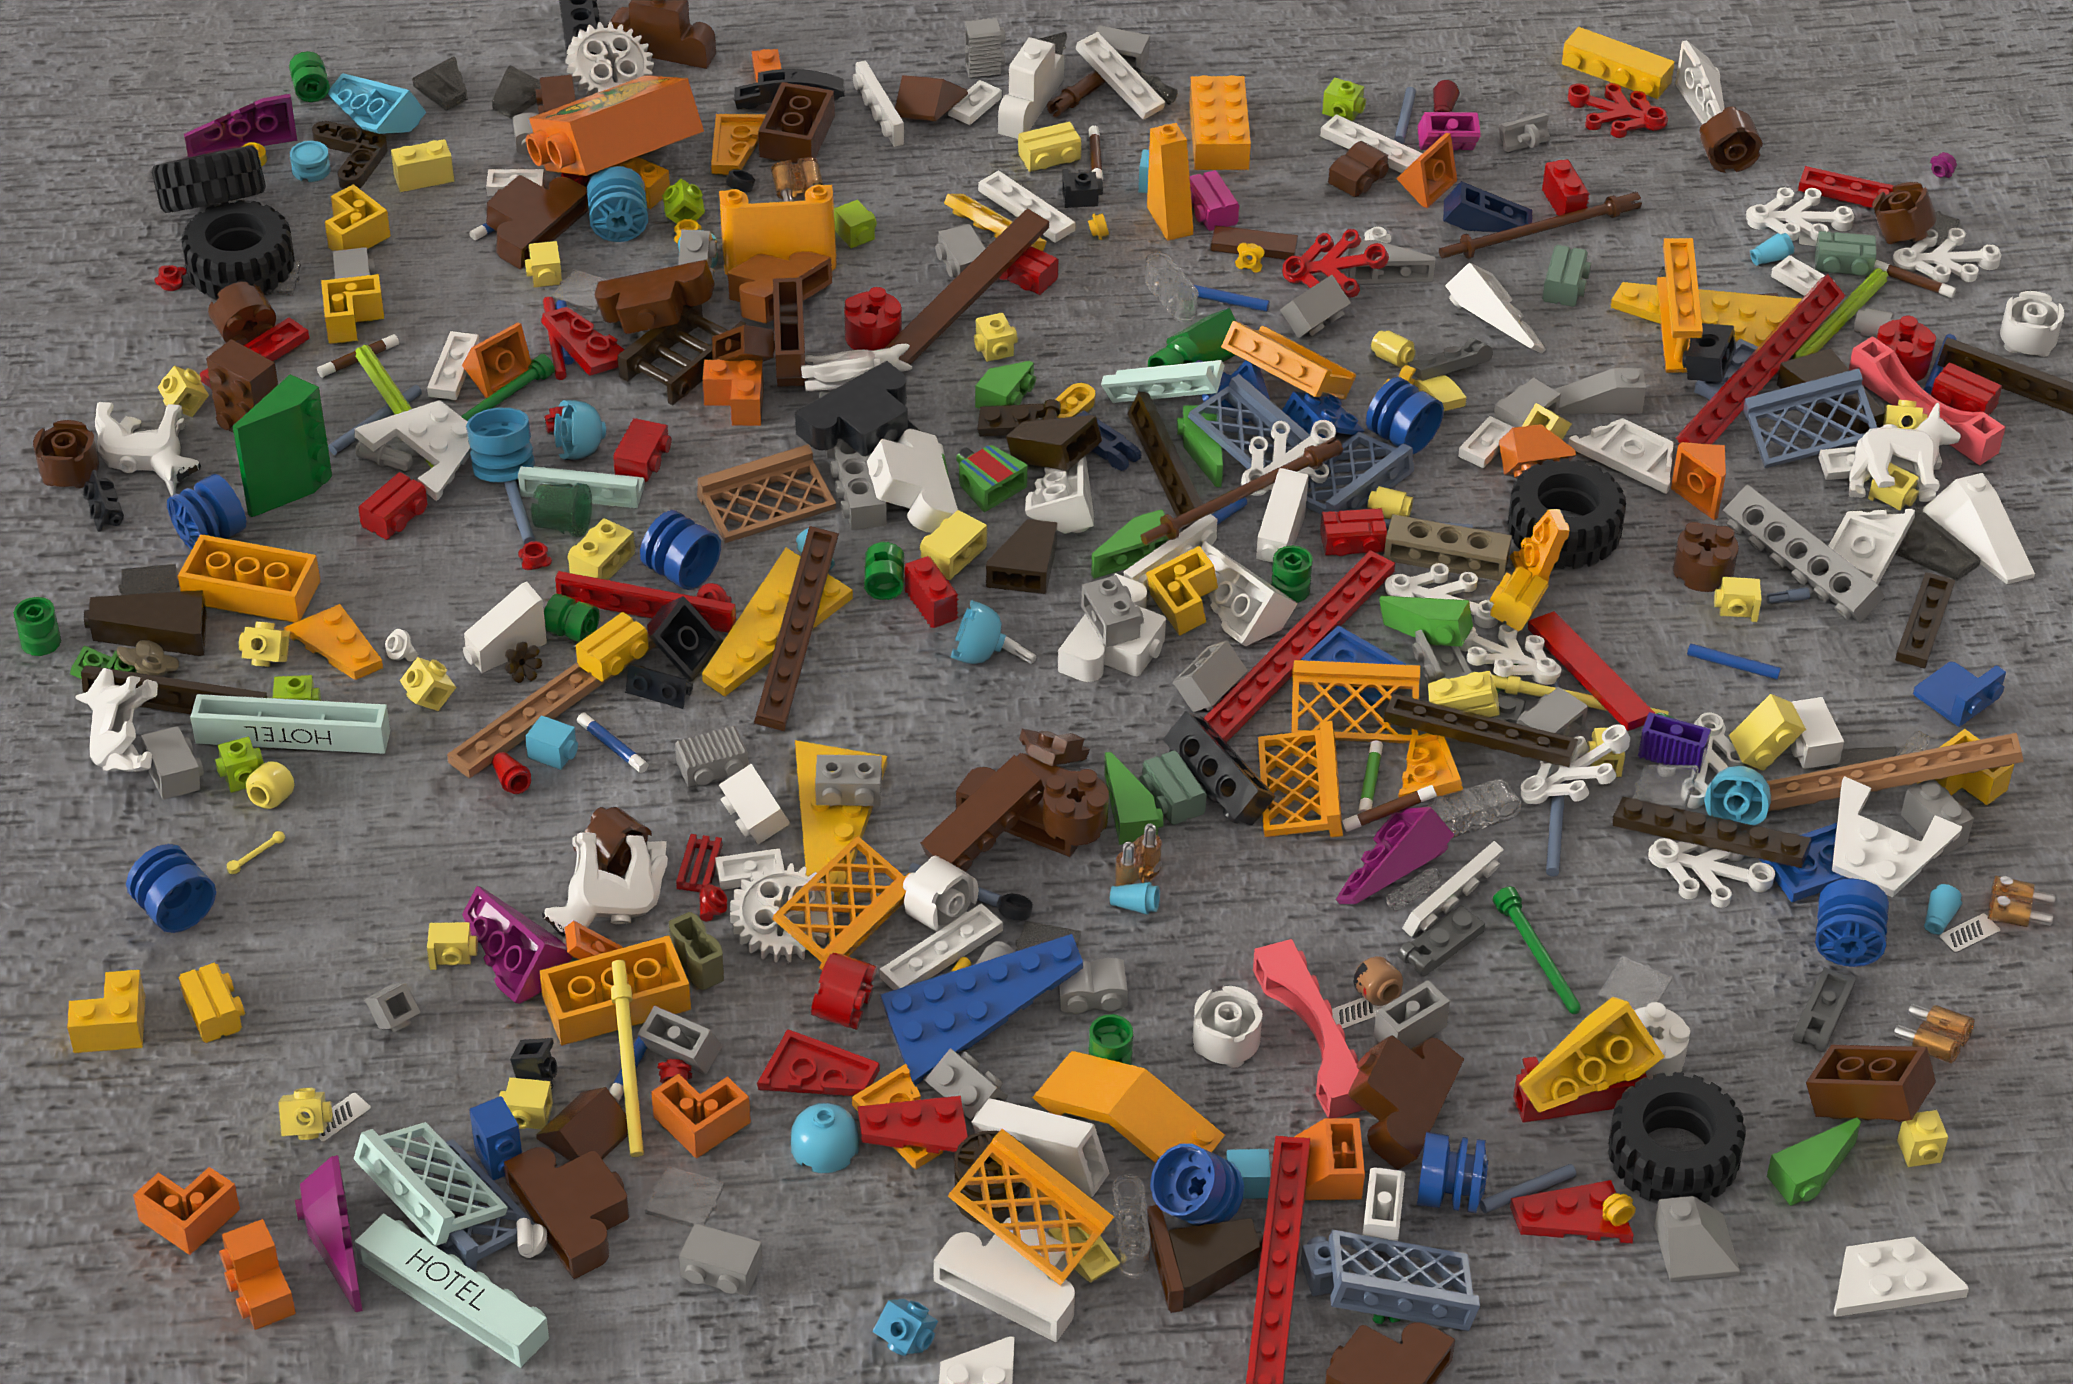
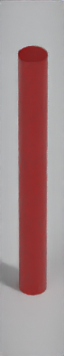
(556, 347)

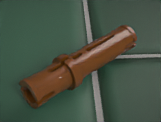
(1073, 94)

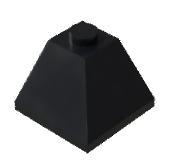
(684, 636)

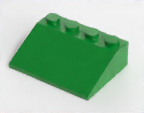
(283, 447)

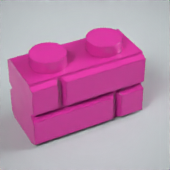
(1462, 126)
(1213, 201)

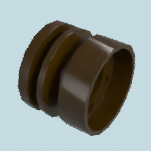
(965, 1157)

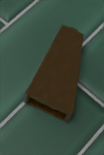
(1823, 365)
(167, 618)

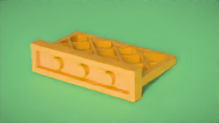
(1350, 676)
(1326, 785)
(870, 916)
(1053, 1191)

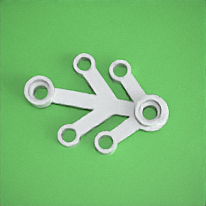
(1798, 218)
(1914, 258)
(1280, 456)
(1406, 586)
(1542, 669)
(1717, 736)
(1540, 786)
(1672, 856)

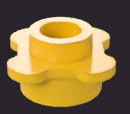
(686, 224)
(1255, 252)

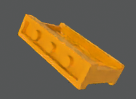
(1289, 360)

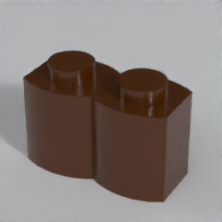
(1358, 169)

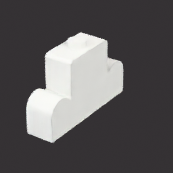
(1032, 83)
(913, 477)
(1085, 654)
(1008, 1281)

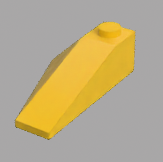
(1598, 1053)

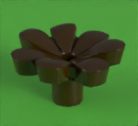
(523, 662)

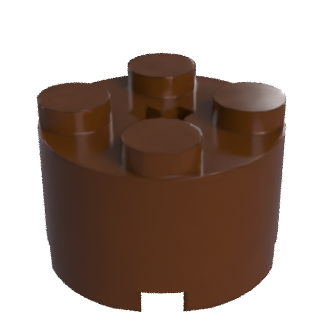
(1731, 140)
(1904, 213)
(241, 313)
(66, 454)
(1705, 556)
(1075, 807)
(611, 830)

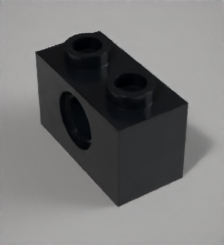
(1710, 355)

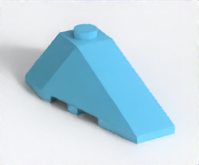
(377, 105)

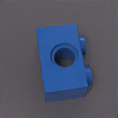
(495, 1135)

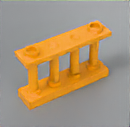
(1678, 302)

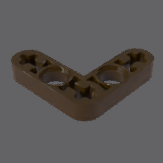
(366, 146)

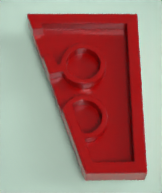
(586, 346)
(816, 1068)
(921, 1123)
(1569, 1211)

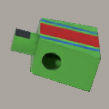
(990, 475)

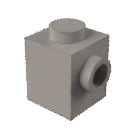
(393, 1007)

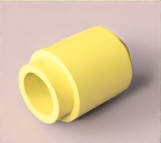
(1393, 348)
(1391, 502)

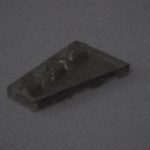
(1936, 548)

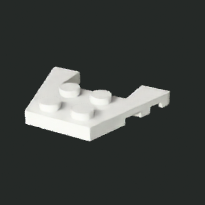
(433, 433)
(1878, 852)

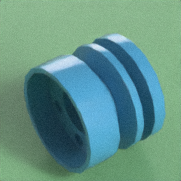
(617, 204)
(499, 444)

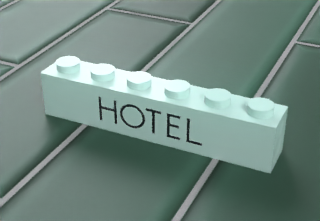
(291, 723)
(452, 1289)

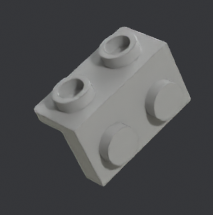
(1439, 660)
(960, 1077)

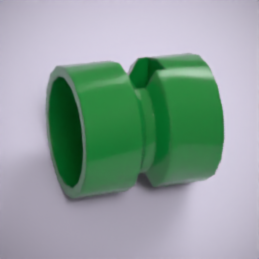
(309, 76)
(1177, 352)
(884, 571)
(1292, 572)
(570, 618)
(37, 626)
(1111, 1038)

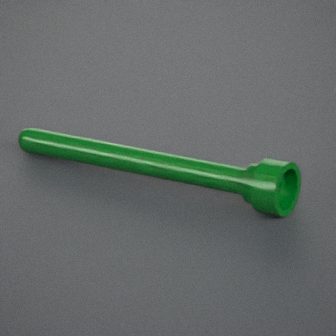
(540, 368)
(1509, 903)

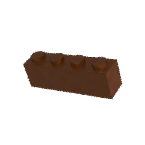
(985, 815)

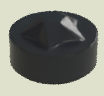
(740, 180)
(1015, 906)

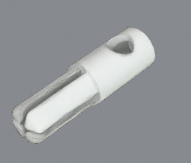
(1016, 649)

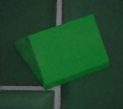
(1209, 335)

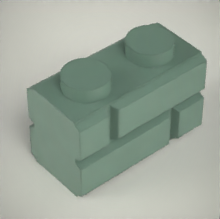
(1845, 253)
(1565, 276)
(1173, 787)

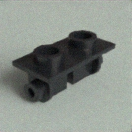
(102, 501)
(657, 686)

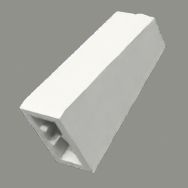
(1060, 1141)

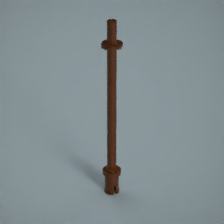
(1612, 207)
(1312, 457)

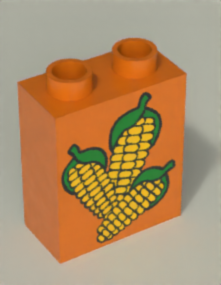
(614, 125)

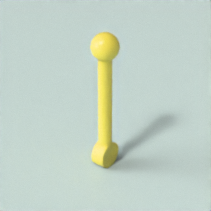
(235, 866)

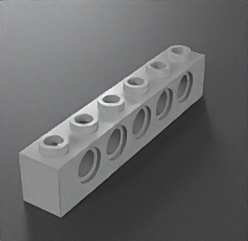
(855, 486)
(1854, 603)

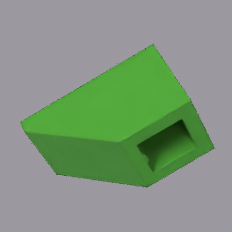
(1005, 385)

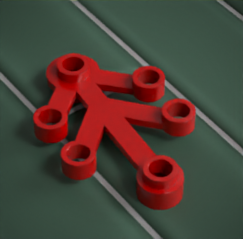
(1648, 116)
(1333, 262)

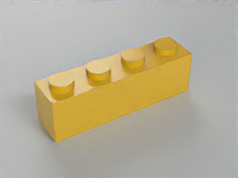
(1617, 62)

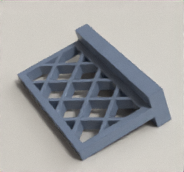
(1799, 397)
(1249, 405)
(1382, 473)
(460, 1242)
(1398, 1296)

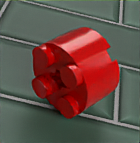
(872, 319)
(1911, 343)
(843, 990)

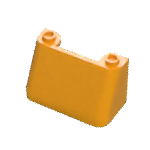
(777, 226)

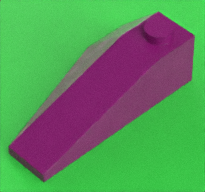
(512, 945)

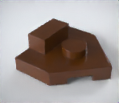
(1054, 748)

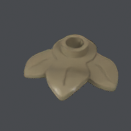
(148, 658)

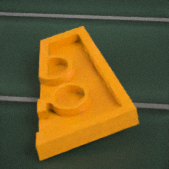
(734, 141)
(1543, 548)
(339, 640)
(1430, 764)
(891, 1089)

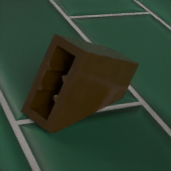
(1054, 442)
(1024, 559)
(1214, 1256)

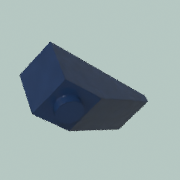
(1483, 211)

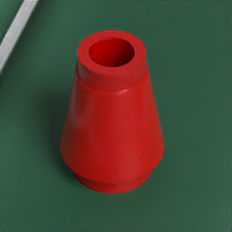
(512, 774)

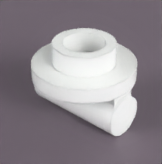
(399, 646)
(531, 1238)

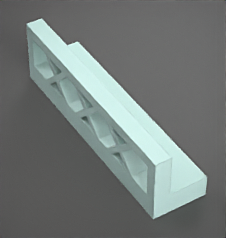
(1164, 381)
(605, 488)

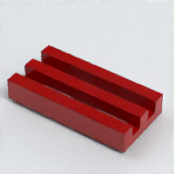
(703, 844)

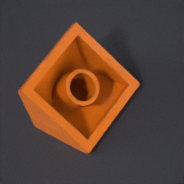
(1431, 172)
(498, 360)
(1700, 476)

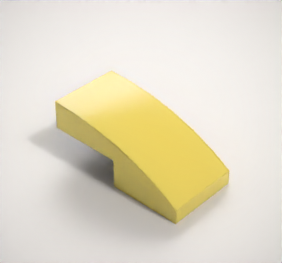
(1444, 390)
(1098, 1258)

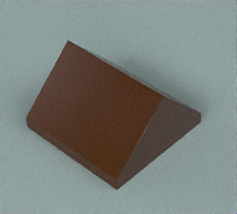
(927, 97)
(585, 1125)

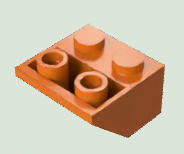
(1531, 445)
(1335, 1160)

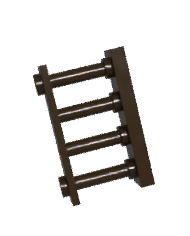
(657, 344)

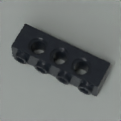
(577, 16)
(1251, 795)

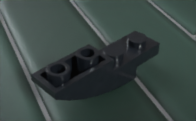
(769, 81)

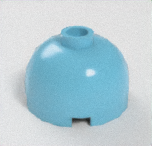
(578, 429)
(978, 634)
(1738, 795)
(824, 1138)

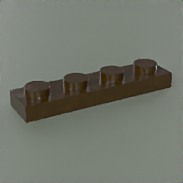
(1925, 620)

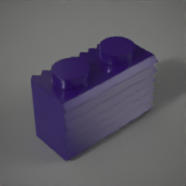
(1673, 741)

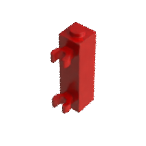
(1587, 1103)

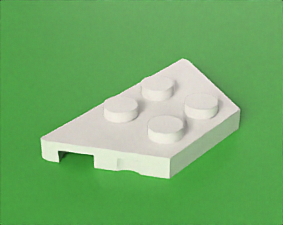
(1630, 451)
(1871, 539)
(1893, 1276)
(981, 1366)

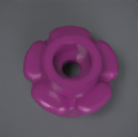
(1943, 165)

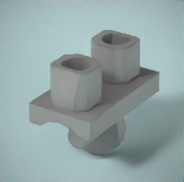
(1524, 132)

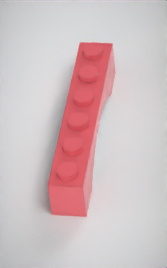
(1889, 379)
(1285, 978)

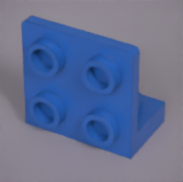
(1307, 410)

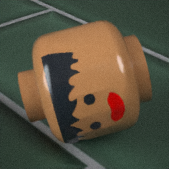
(1378, 981)

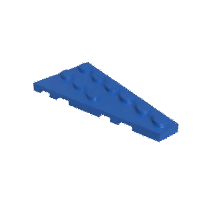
(973, 1001)

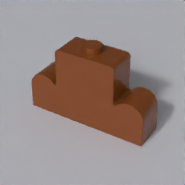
(753, 281)

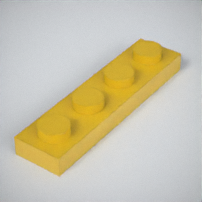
(982, 216)

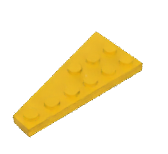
(1750, 314)
(756, 631)
(827, 827)

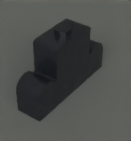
(857, 412)

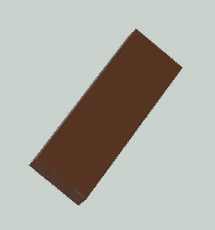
(1274, 244)
(1165, 1260)

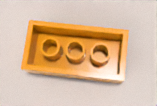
(1219, 123)
(251, 578)
(580, 990)

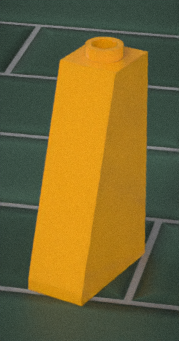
(1169, 182)

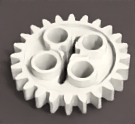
(586, 66)
(752, 909)

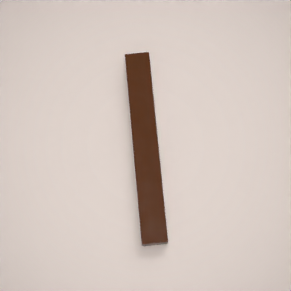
(970, 284)
(796, 629)

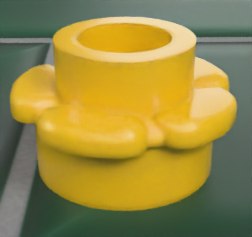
(1098, 226)
(1618, 1209)

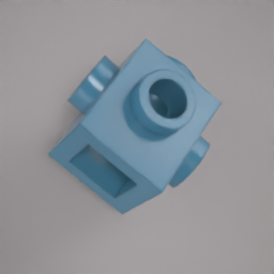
(906, 1326)

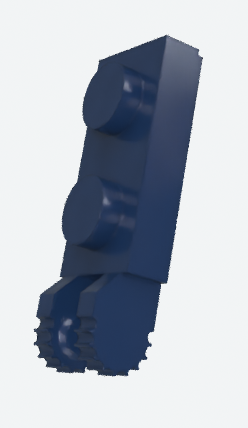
(1111, 444)

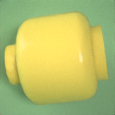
(270, 785)

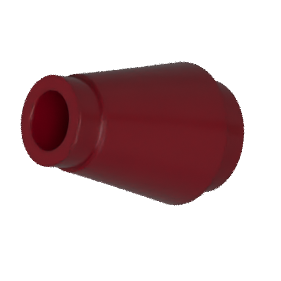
(1445, 96)

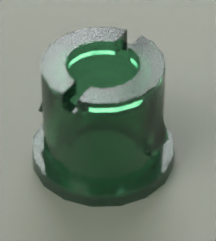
(563, 508)

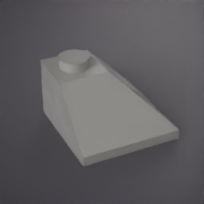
(1694, 1240)

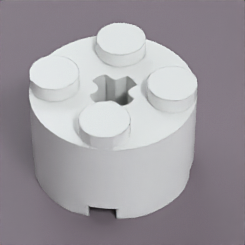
(2031, 324)
(939, 893)
(1227, 1026)
(1669, 1034)

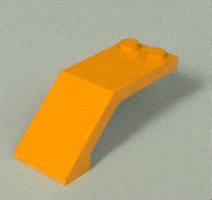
(1128, 1101)

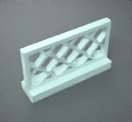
(413, 1192)

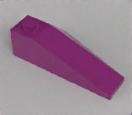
(262, 122)
(1402, 845)
(328, 1225)

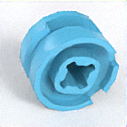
(310, 161)

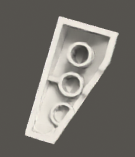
(1699, 82)
(1486, 298)
(1063, 499)
(1978, 520)
(1244, 601)

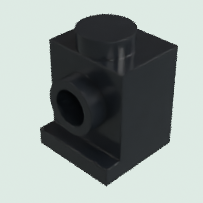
(1081, 189)
(534, 1060)

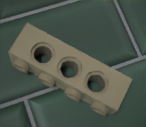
(1458, 547)

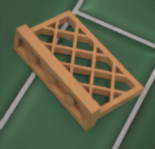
(757, 477)

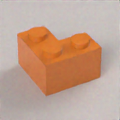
(735, 385)
(703, 1118)
(188, 1214)
(256, 1275)

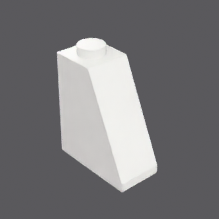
(1283, 513)
(511, 621)

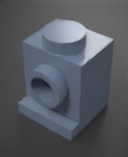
(1318, 1265)

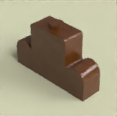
(668, 31)
(531, 214)
(654, 296)
(789, 331)
(1031, 821)
(1404, 1093)
(571, 1202)
(1380, 1360)

